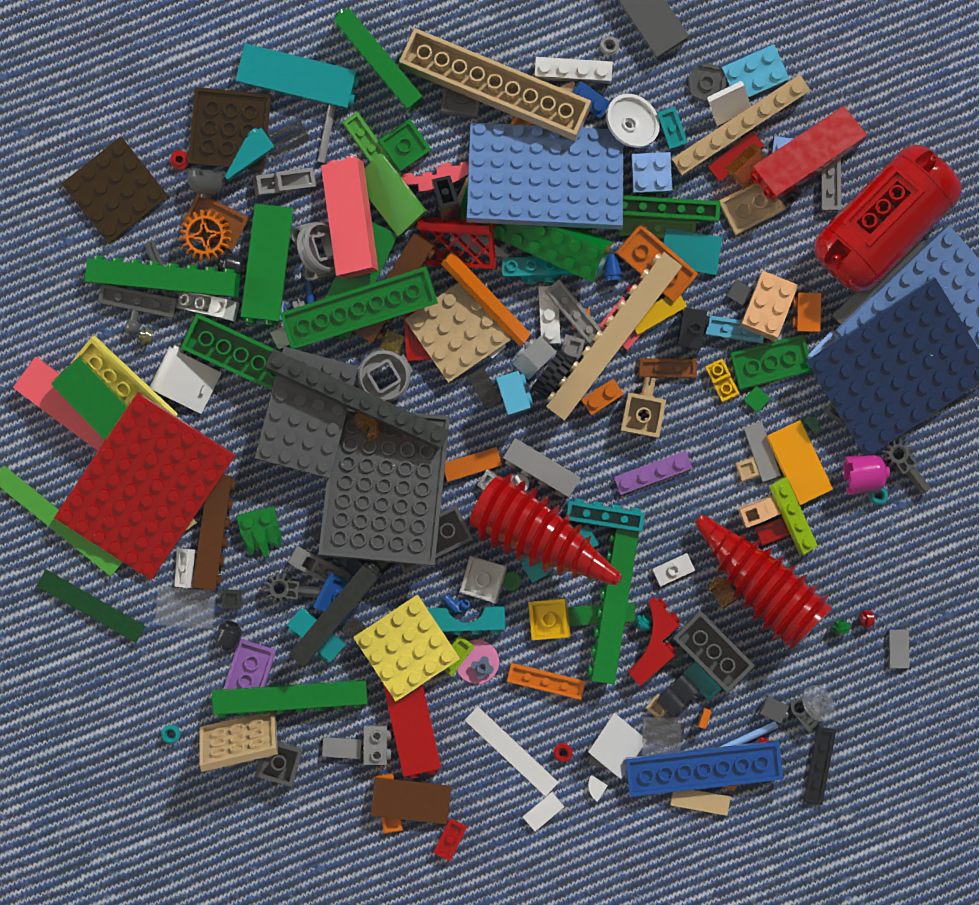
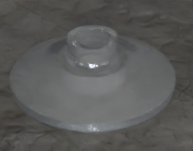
(818, 703)

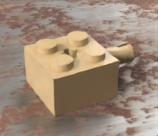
(653, 408)

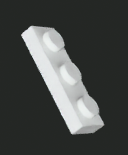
(548, 318)

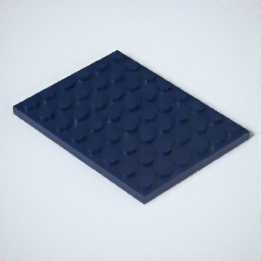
(898, 367)

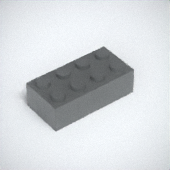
(451, 534)
(713, 651)

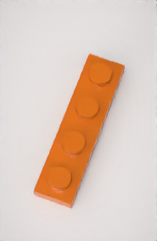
(546, 681)

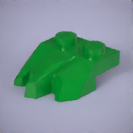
(260, 530)

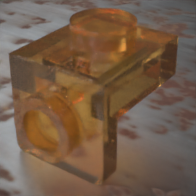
(722, 593)

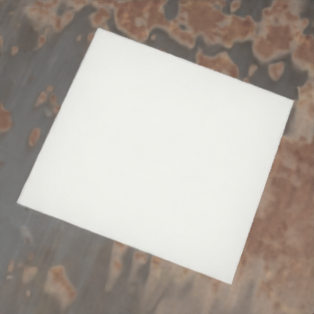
(615, 744)

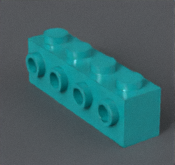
(604, 516)

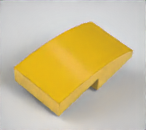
(722, 380)

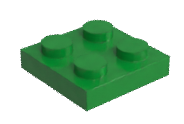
(405, 145)

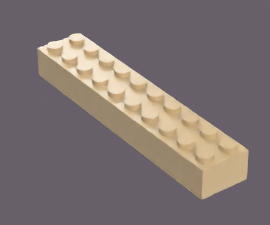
(495, 84)
(613, 337)

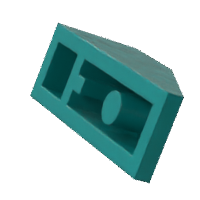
(252, 150)

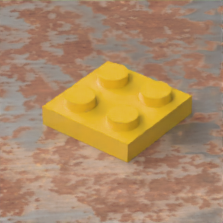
(549, 619)

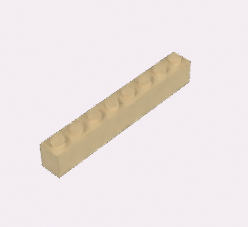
(740, 125)

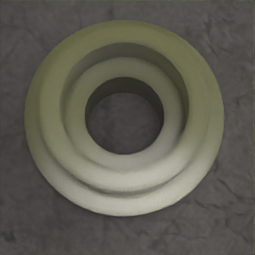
(145, 336)

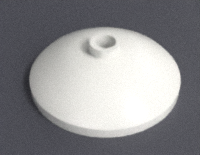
(637, 115)

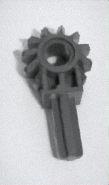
(905, 464)
(292, 589)

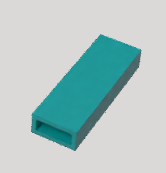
(297, 76)

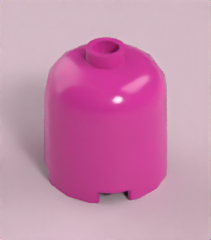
(865, 474)

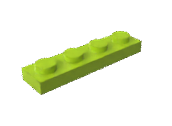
(793, 516)

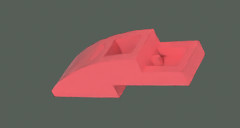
(425, 181)

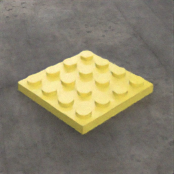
(406, 648)

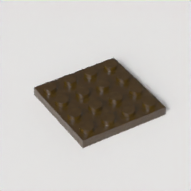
(222, 123)
(115, 190)

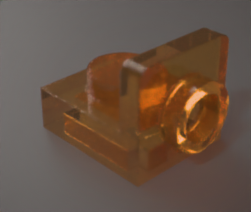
(364, 423)

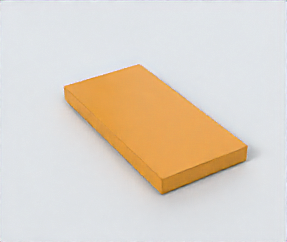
(799, 462)

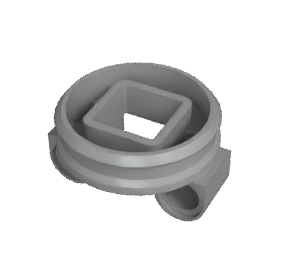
(305, 238)
(399, 366)

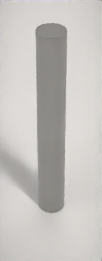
(326, 134)

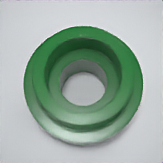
(840, 627)

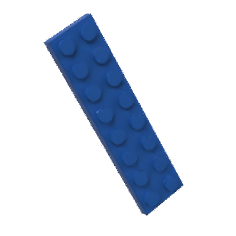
(704, 768)

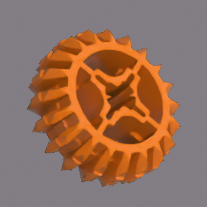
(196, 236)

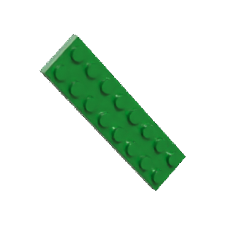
(359, 307)

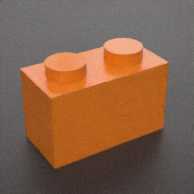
(807, 312)
(602, 397)

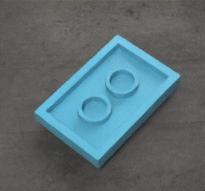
(757, 71)

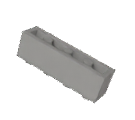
(542, 468)

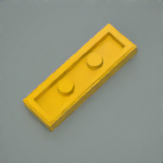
(658, 312)

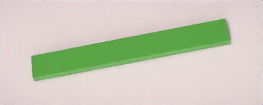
(46, 511)

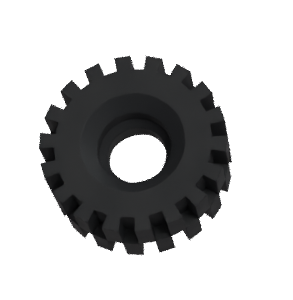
(553, 374)

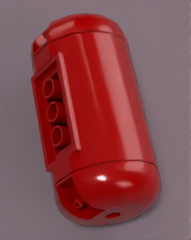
(887, 218)

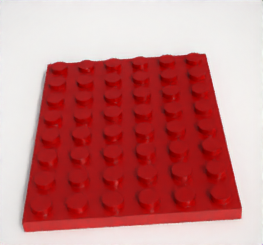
(144, 486)

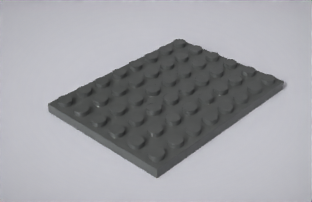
(384, 496)

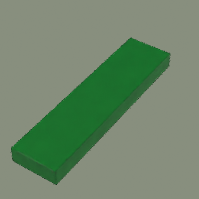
(587, 614)

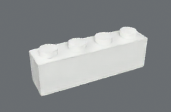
(573, 70)

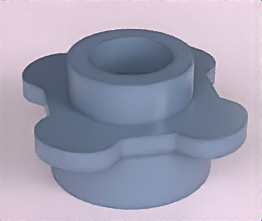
(483, 662)

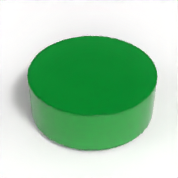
(511, 581)

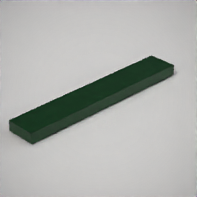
(91, 606)

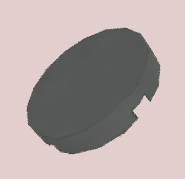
(706, 81)

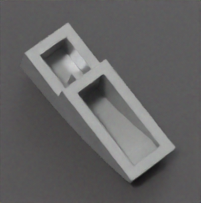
(284, 181)

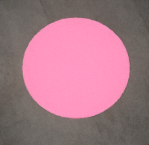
(481, 649)

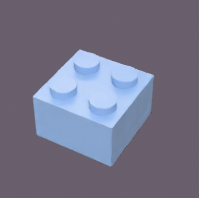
(651, 173)

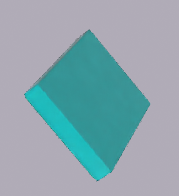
(695, 249)

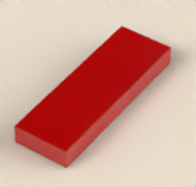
(718, 167)

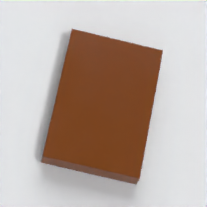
(236, 220)

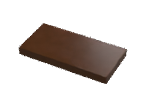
(410, 800)

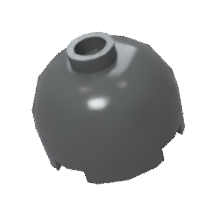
(206, 181)

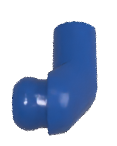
(456, 606)

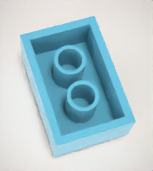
(513, 393)

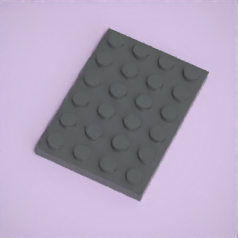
(301, 425)

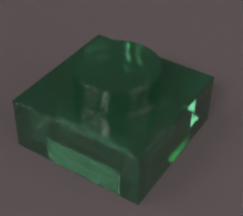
(812, 424)

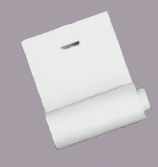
(183, 378)

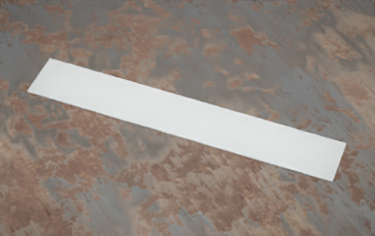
(511, 751)

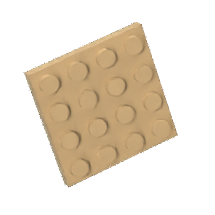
(456, 332)
(238, 741)

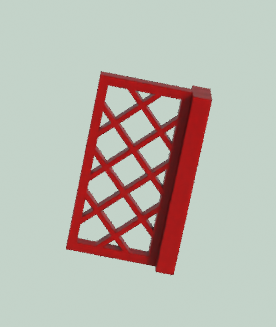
(460, 227)

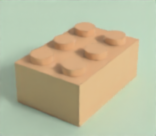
(768, 306)

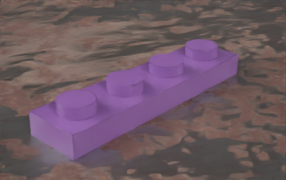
(653, 472)

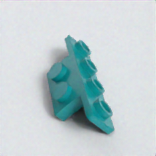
(532, 270)

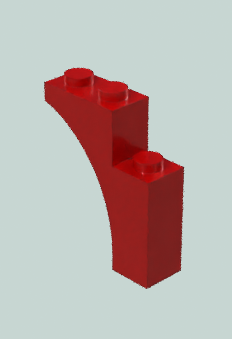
(658, 652)

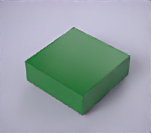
(756, 399)

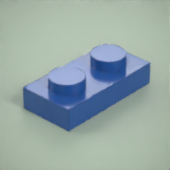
(598, 102)

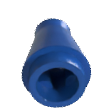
(612, 270)

